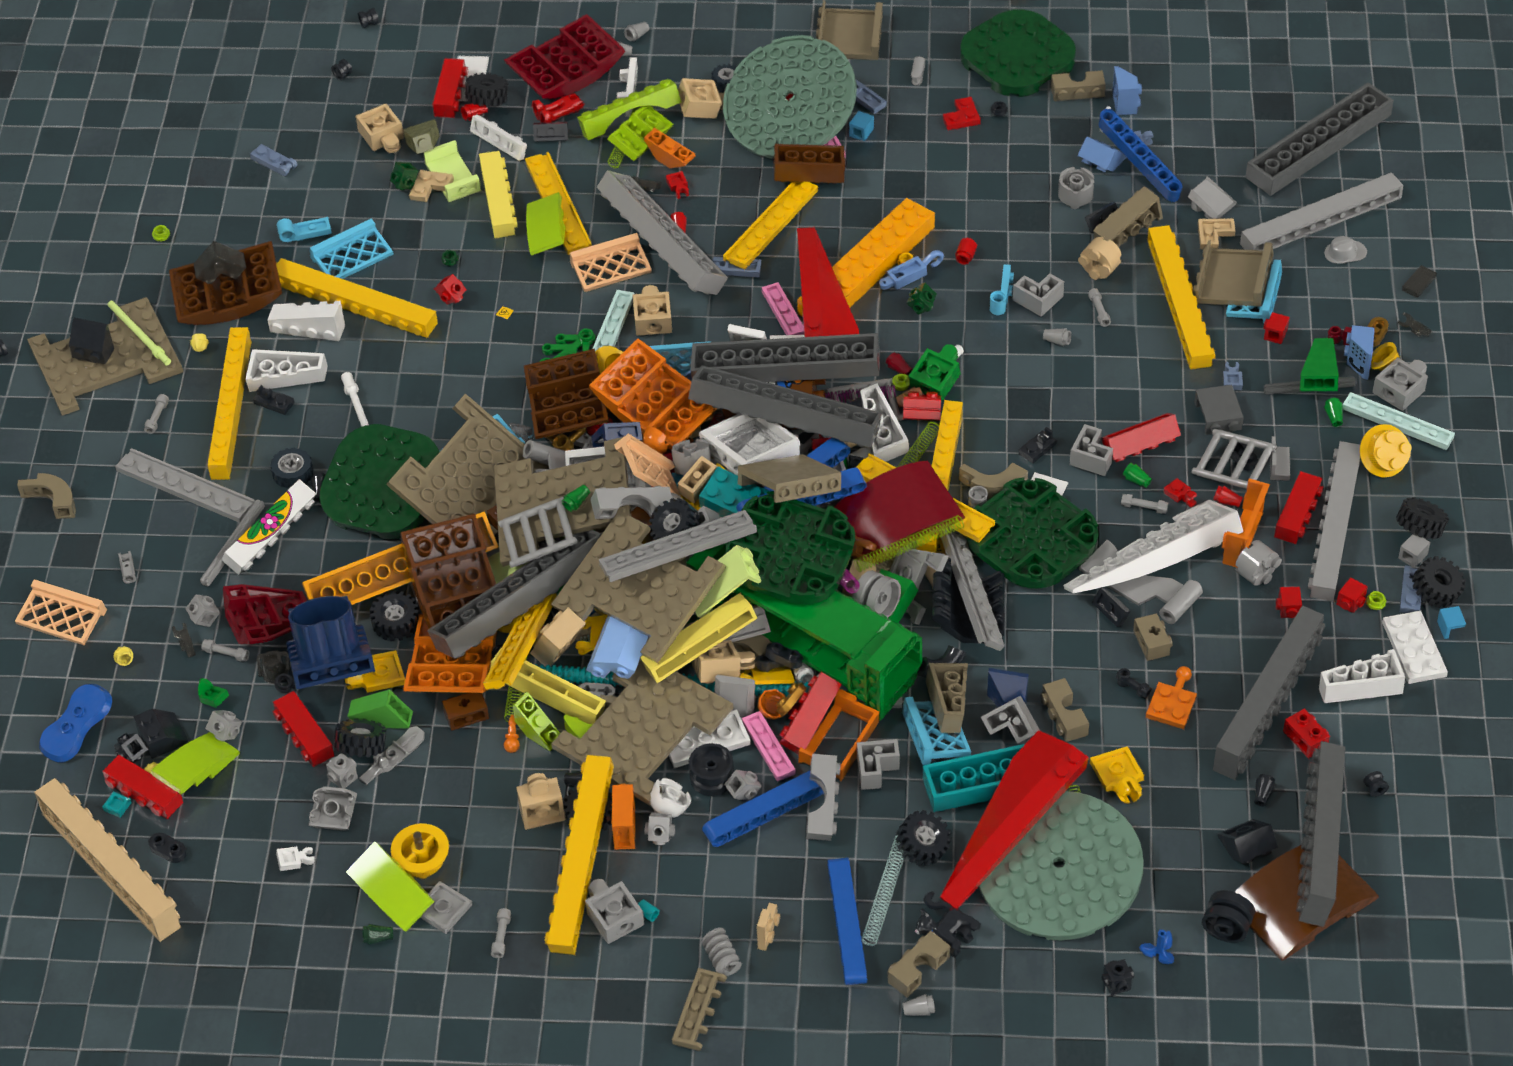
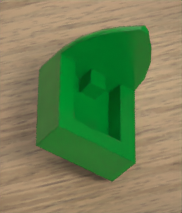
(211, 694)

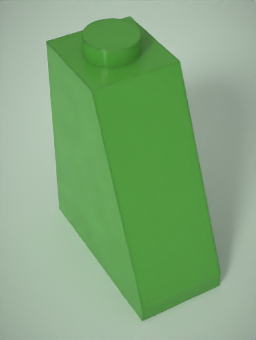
(382, 708)

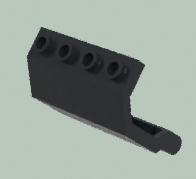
(950, 607)

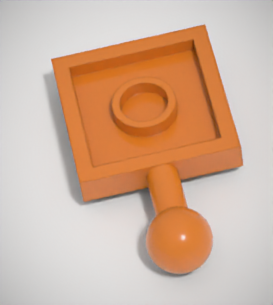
(1173, 704)

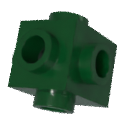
(403, 175)
(921, 298)

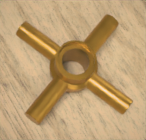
(566, 443)

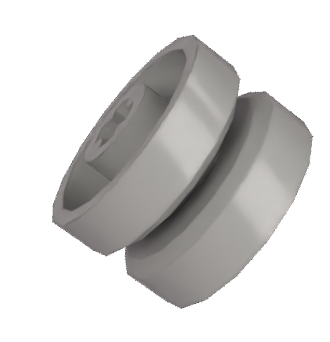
(878, 592)

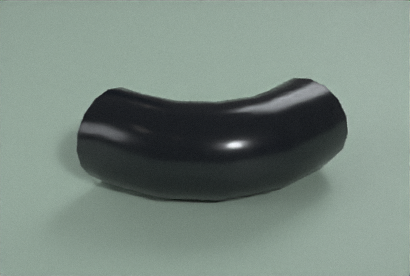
(951, 655)

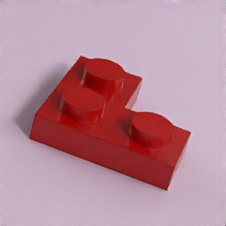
(965, 115)

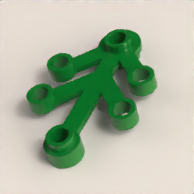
(583, 339)

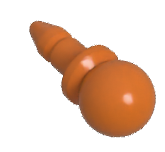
(511, 743)

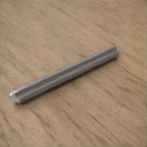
(243, 526)

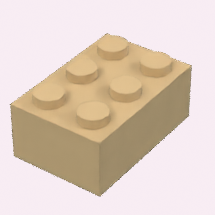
(557, 637)

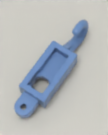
(911, 271)

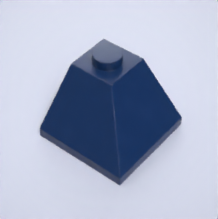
(1006, 686)

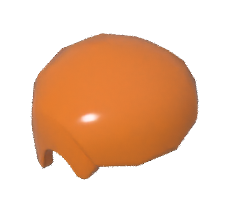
(655, 439)
(767, 703)

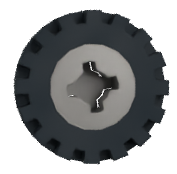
(722, 76)

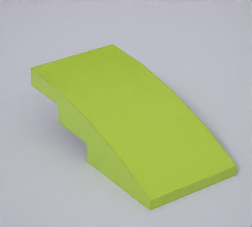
(631, 133)
(545, 223)
(195, 762)
(390, 886)

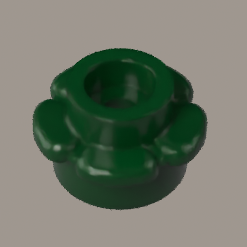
(449, 258)

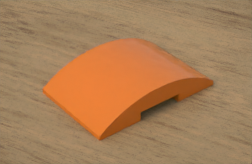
(651, 392)
(438, 672)

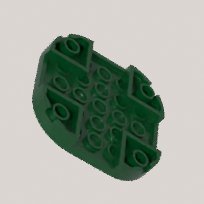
(1017, 52)
(356, 480)
(1035, 534)
(797, 548)

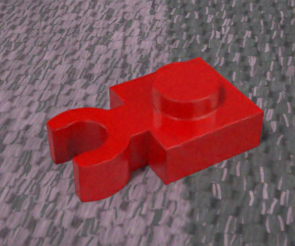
(678, 183)

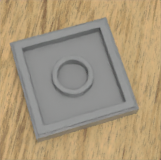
(447, 908)

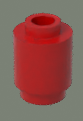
(965, 251)

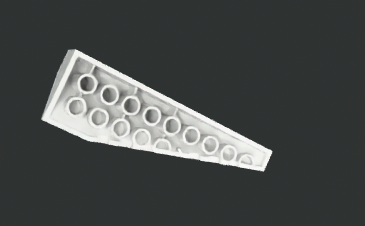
(1189, 535)

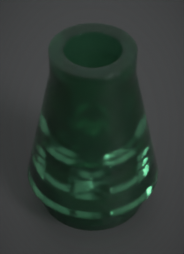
(376, 933)

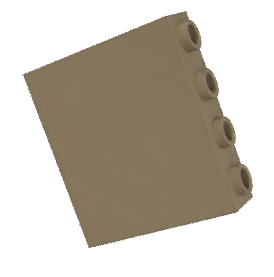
(852, 30)
(1233, 276)
(791, 477)

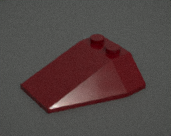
(259, 612)

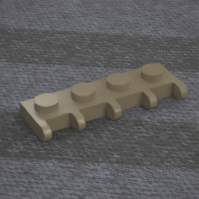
(696, 1008)

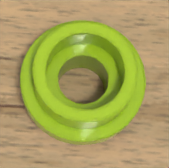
(160, 233)
(901, 382)
(1376, 600)

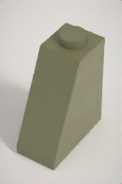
(422, 136)

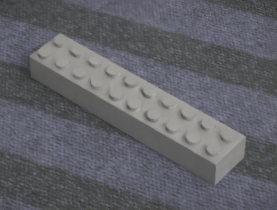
(662, 233)

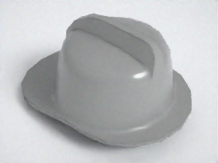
(1345, 250)

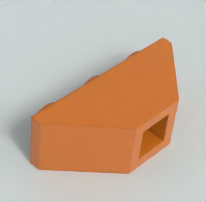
(668, 150)

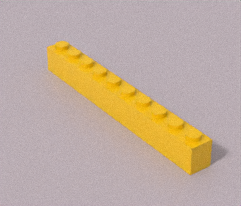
(1180, 297)
(357, 298)
(229, 404)
(945, 454)
(580, 855)

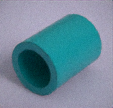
(649, 911)

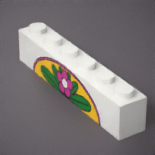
(268, 527)

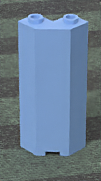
(616, 650)

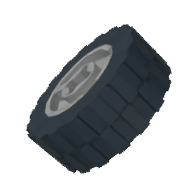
(290, 466)

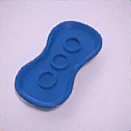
(65, 736)

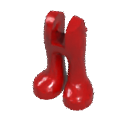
(557, 109)

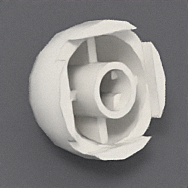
(671, 799)

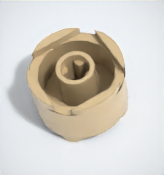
(1100, 258)

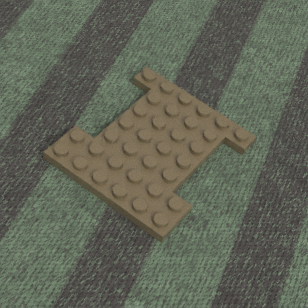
(73, 377)
(462, 474)
(523, 489)
(650, 601)
(646, 726)

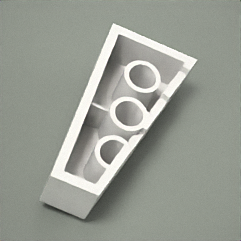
(308, 320)
(891, 439)

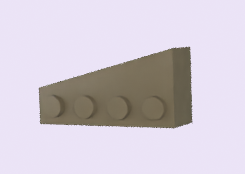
(1130, 217)
(947, 693)

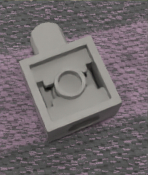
(1401, 382)
(613, 910)

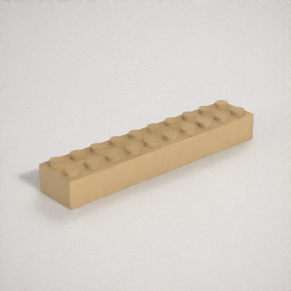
(108, 859)

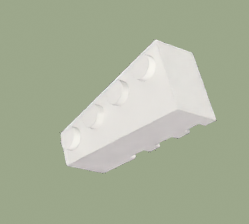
(284, 369)
(1364, 679)

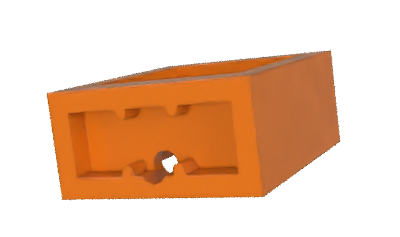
(623, 816)

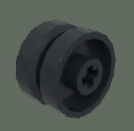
(710, 769)
(1228, 916)

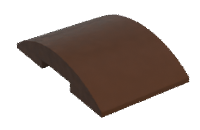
(227, 297)
(562, 394)
(447, 566)
(1275, 899)

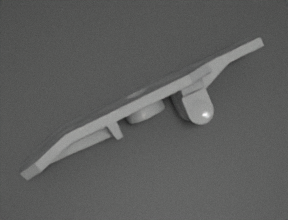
(401, 748)

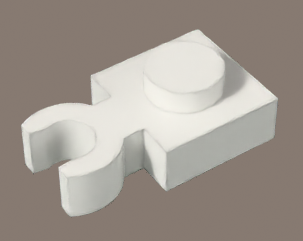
(291, 858)

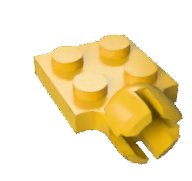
(387, 674)
(1119, 773)

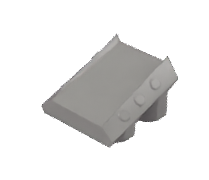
(1210, 199)
(737, 691)
(332, 808)

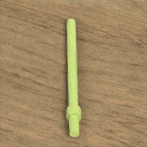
(156, 350)

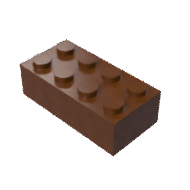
(809, 163)

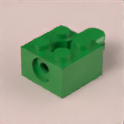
(936, 365)

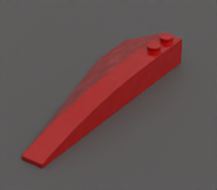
(822, 298)
(1025, 793)

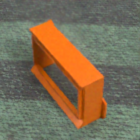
(1253, 511)
(847, 703)

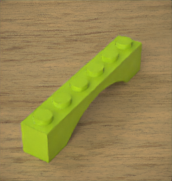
(596, 122)

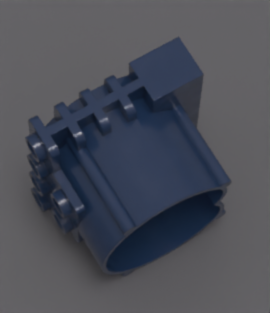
(327, 642)

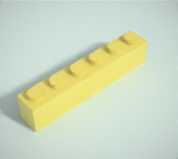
(497, 194)
(702, 636)
(558, 692)

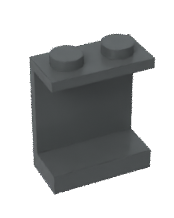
(1219, 408)

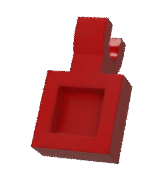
(1180, 491)

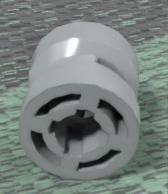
(977, 496)

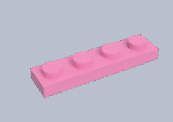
(783, 309)
(768, 746)

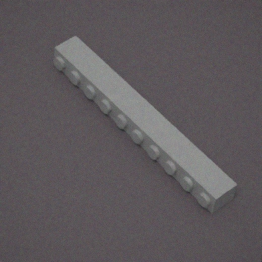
(1323, 213)
(1335, 522)

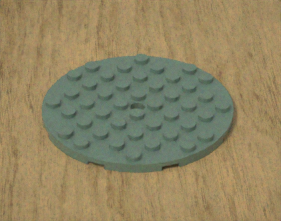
(795, 65)
(1086, 893)

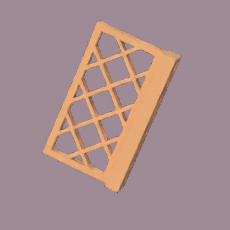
(605, 251)
(647, 463)
(70, 600)

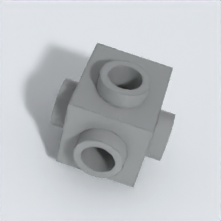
(202, 610)
(223, 725)
(342, 770)
(743, 785)
(661, 821)

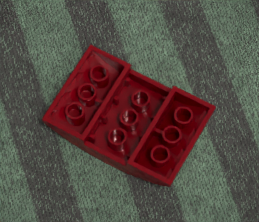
(569, 60)
(899, 506)

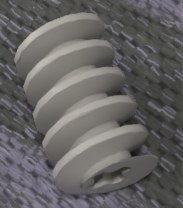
(721, 952)

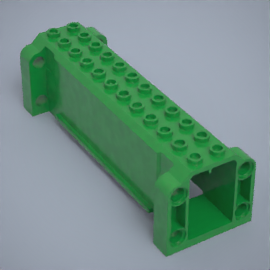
(841, 639)

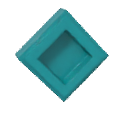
(116, 804)

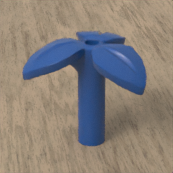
(1164, 942)

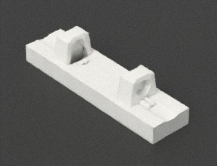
(629, 76)
(498, 137)

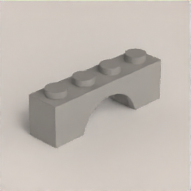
(608, 500)
(824, 772)

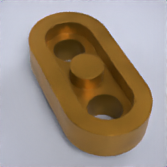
(1381, 328)
(787, 703)

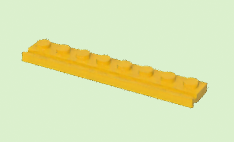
(548, 183)
(770, 223)
(975, 523)
(518, 645)

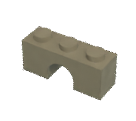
(1066, 89)
(1069, 723)
(928, 951)

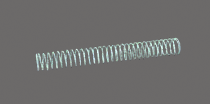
(863, 936)

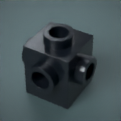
(136, 747)
(1117, 977)

